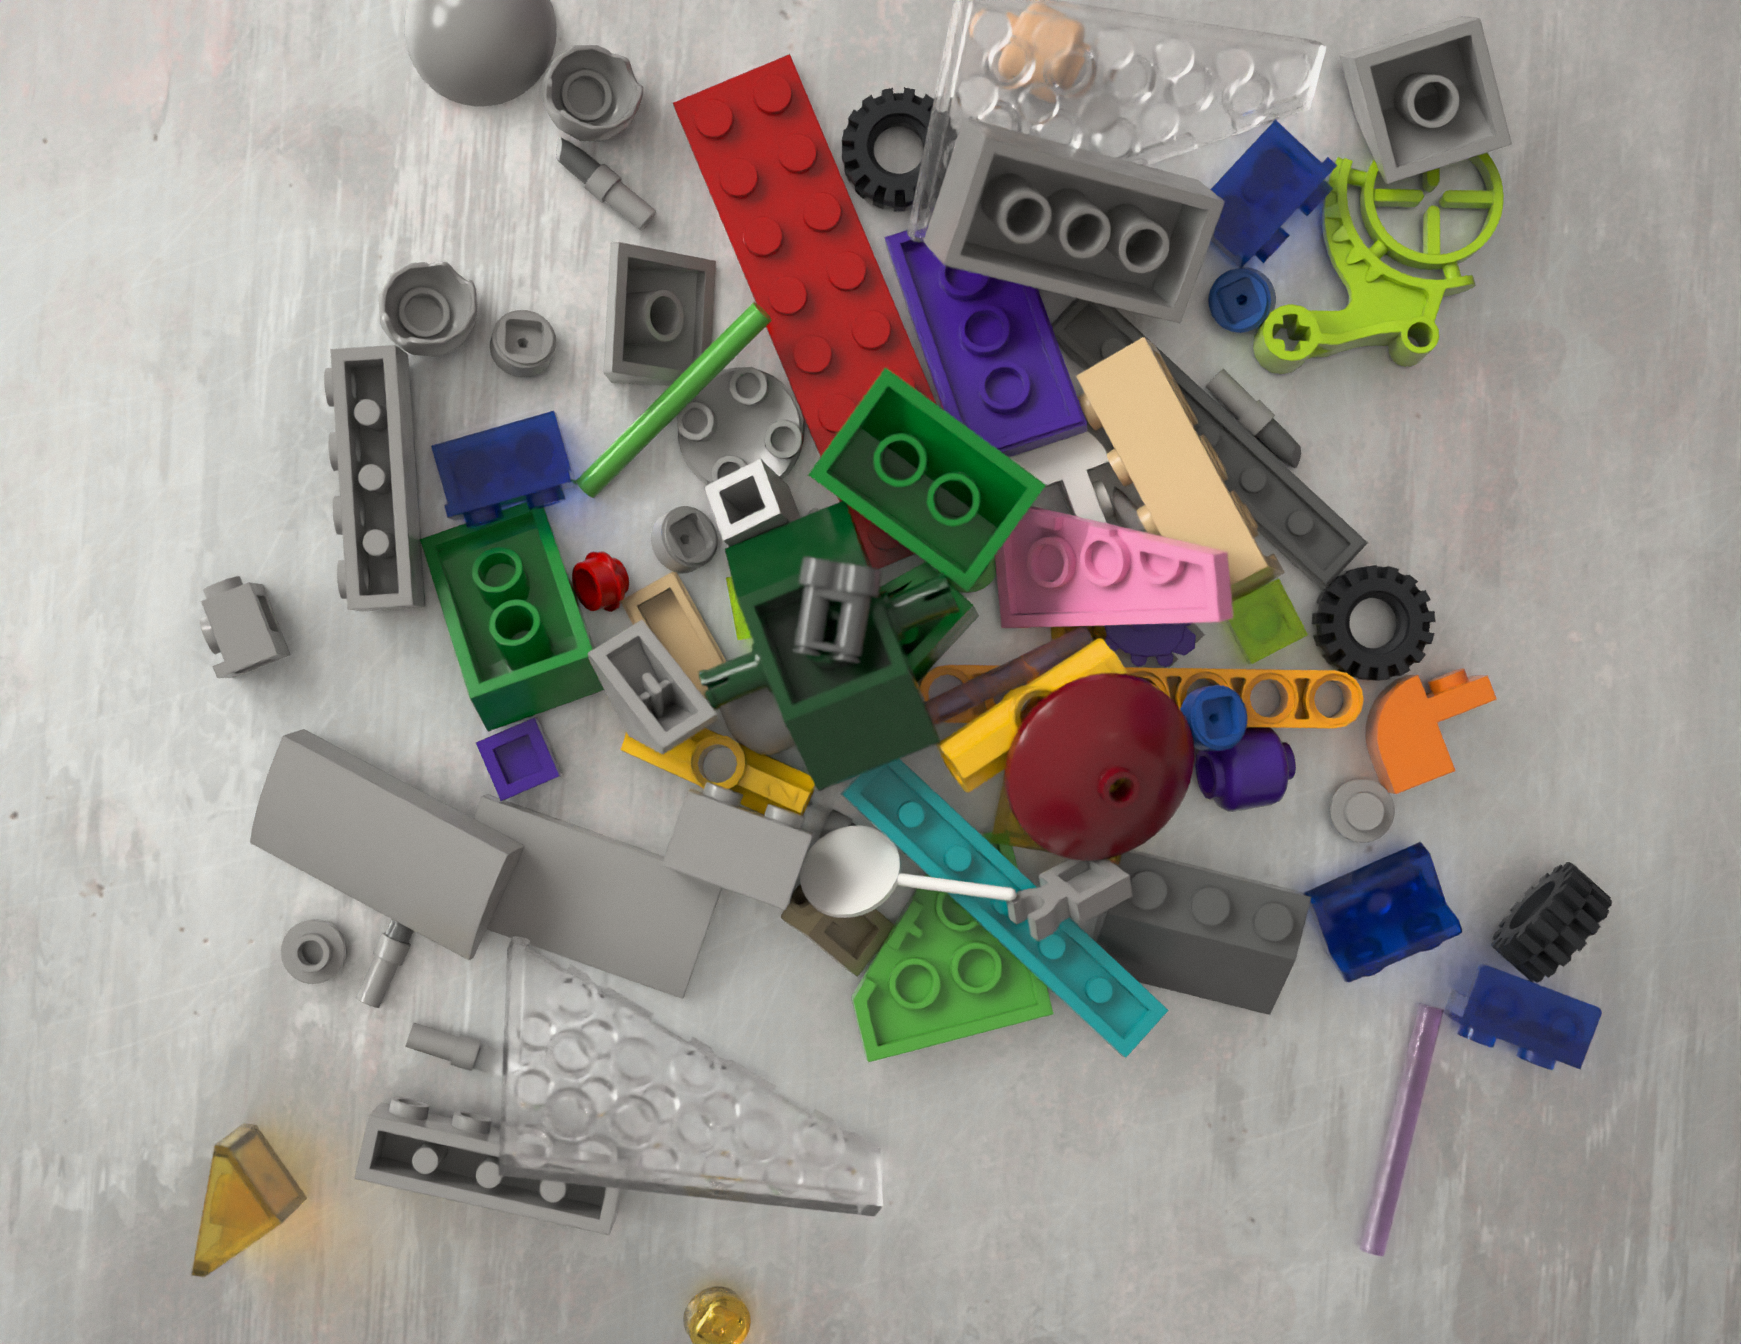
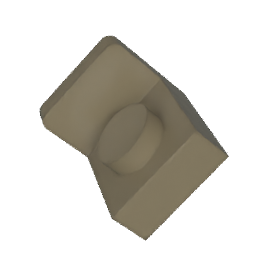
(846, 940)

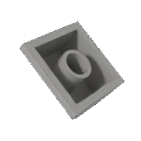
(1427, 98)
(738, 846)

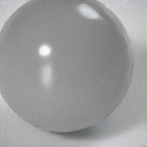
(480, 47)

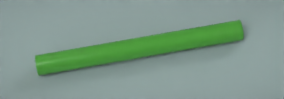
(674, 399)

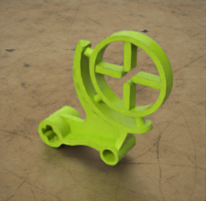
(1382, 301)

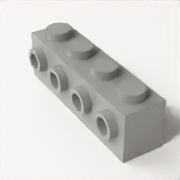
(376, 478)
(461, 1163)

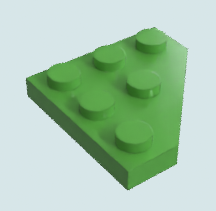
(942, 979)

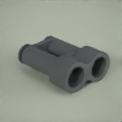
(836, 582)

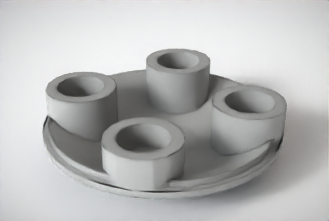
(738, 421)

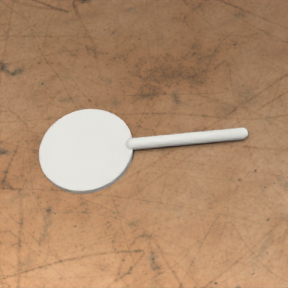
(859, 870)

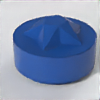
(1241, 299)
(1215, 717)

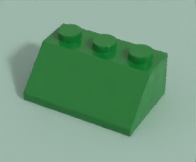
(926, 479)

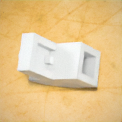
(1067, 465)

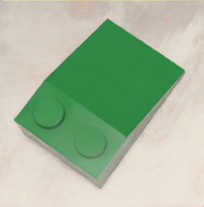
(512, 616)

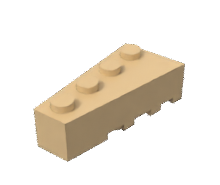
(1170, 463)

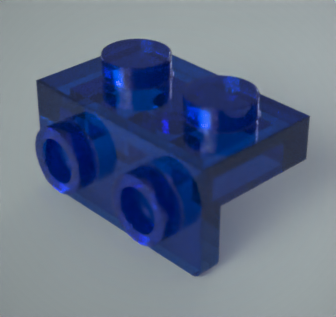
(1264, 191)
(504, 468)
(1382, 913)
(1526, 1014)

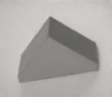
(650, 689)

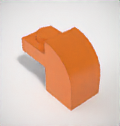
(1404, 727)

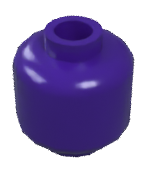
(1247, 774)

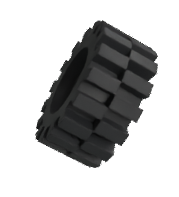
(859, 140)
(1411, 623)
(1551, 922)

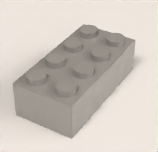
(1072, 221)

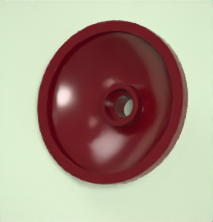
(1082, 744)

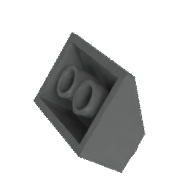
(1204, 931)

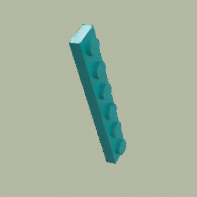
(953, 850)

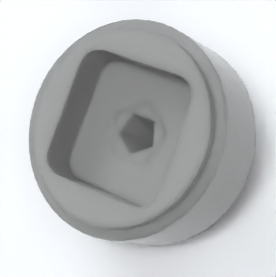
(522, 343)
(684, 539)

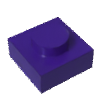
(518, 758)

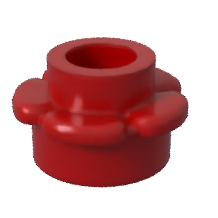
(600, 581)

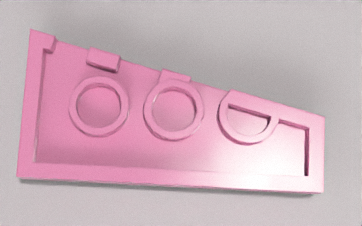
(1097, 573)

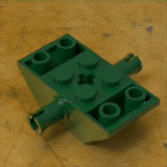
(836, 710)

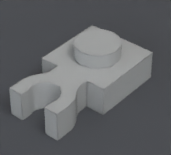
(1070, 890)

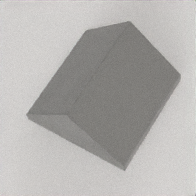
(656, 314)

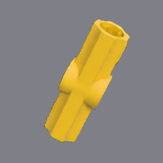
(983, 744)
(756, 776)

